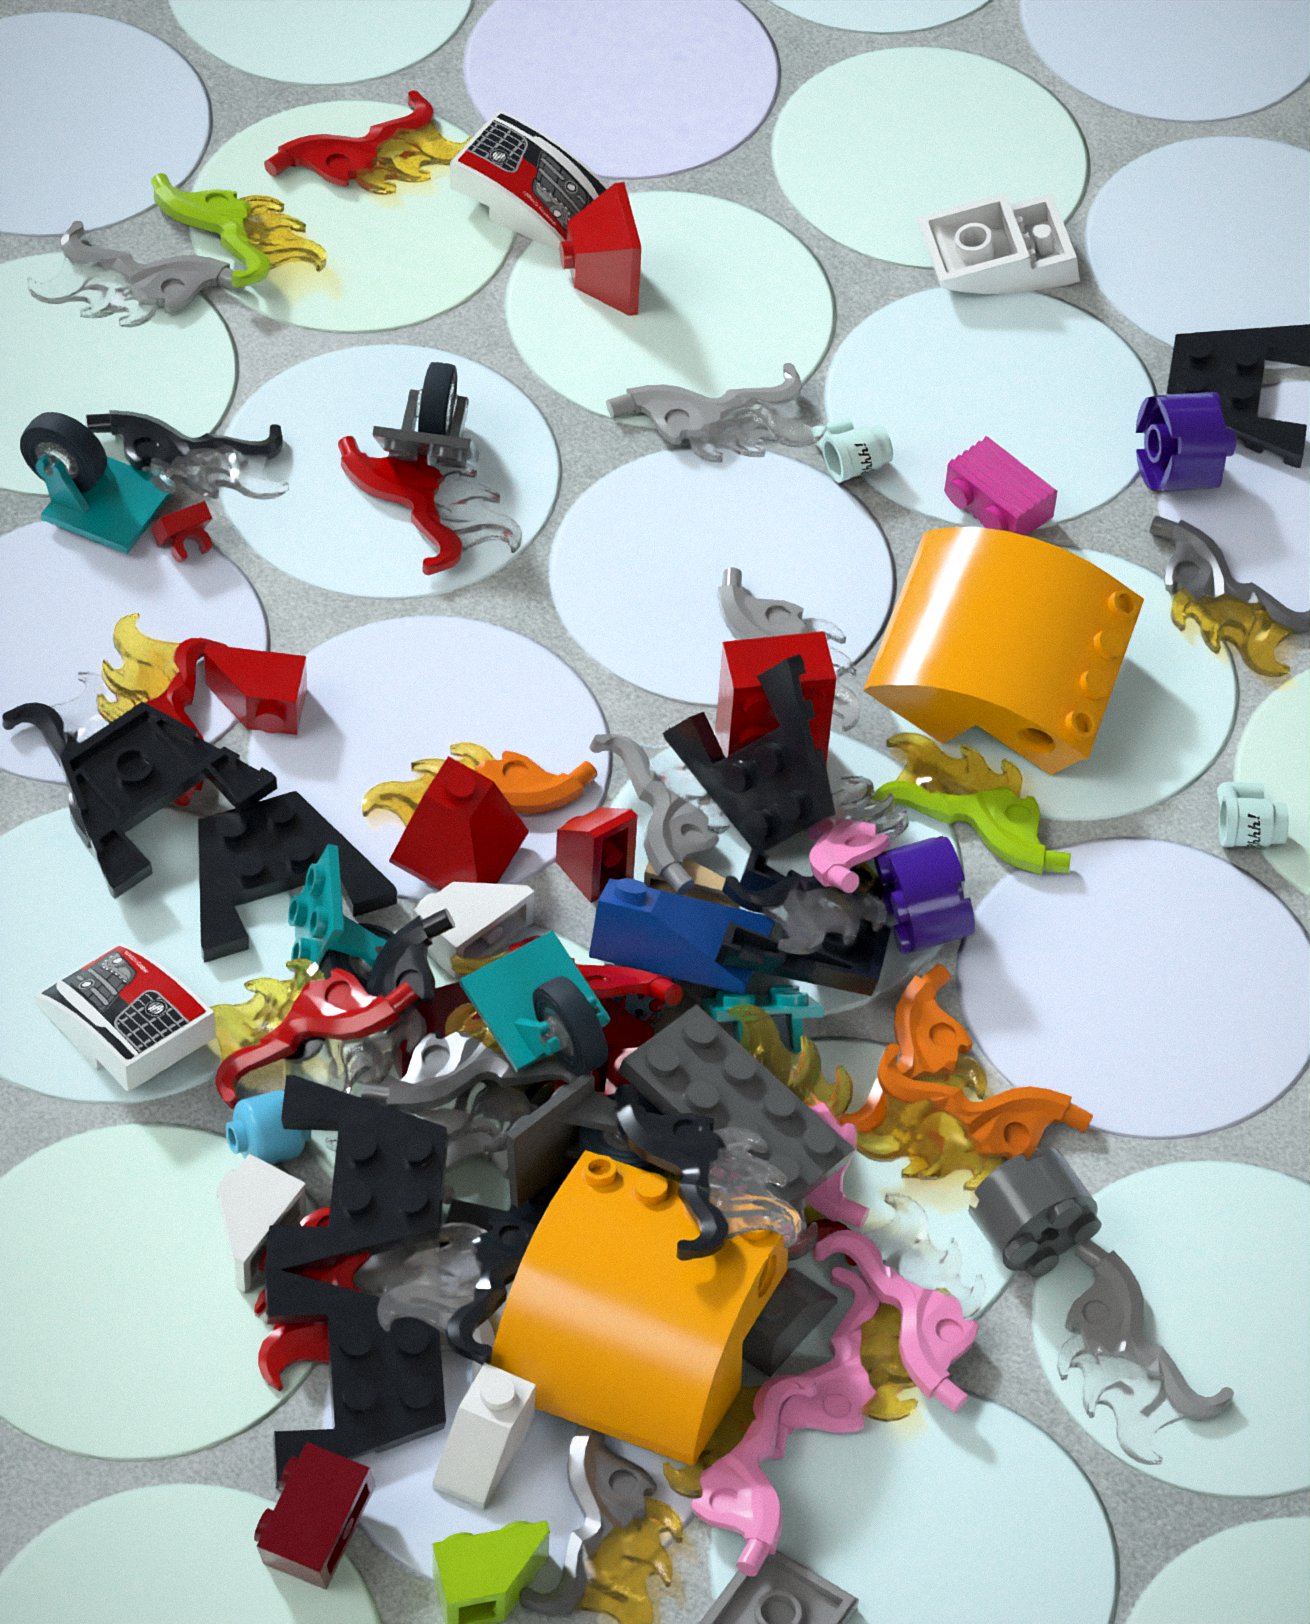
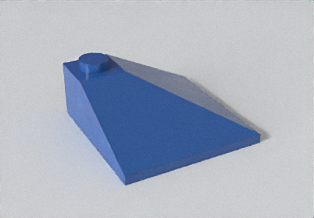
(669, 934)

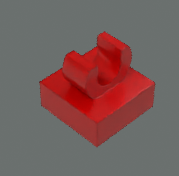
(184, 525)

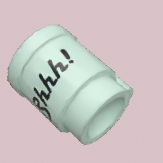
(854, 451)
(1250, 818)

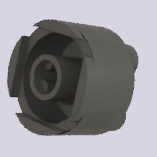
(1034, 1211)

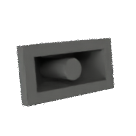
(786, 1321)

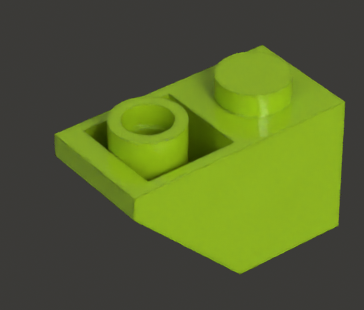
(484, 1572)

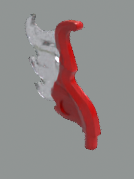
(441, 502)

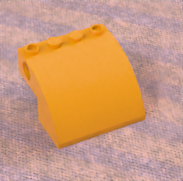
(1005, 641)
(622, 1325)

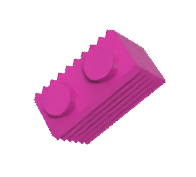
(999, 489)

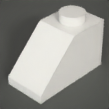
(483, 918)
(248, 1204)
(485, 1435)

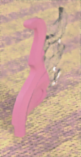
(854, 833)
(924, 1287)

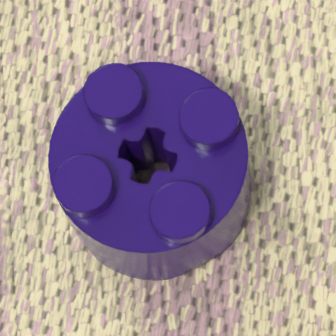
(1183, 441)
(925, 894)

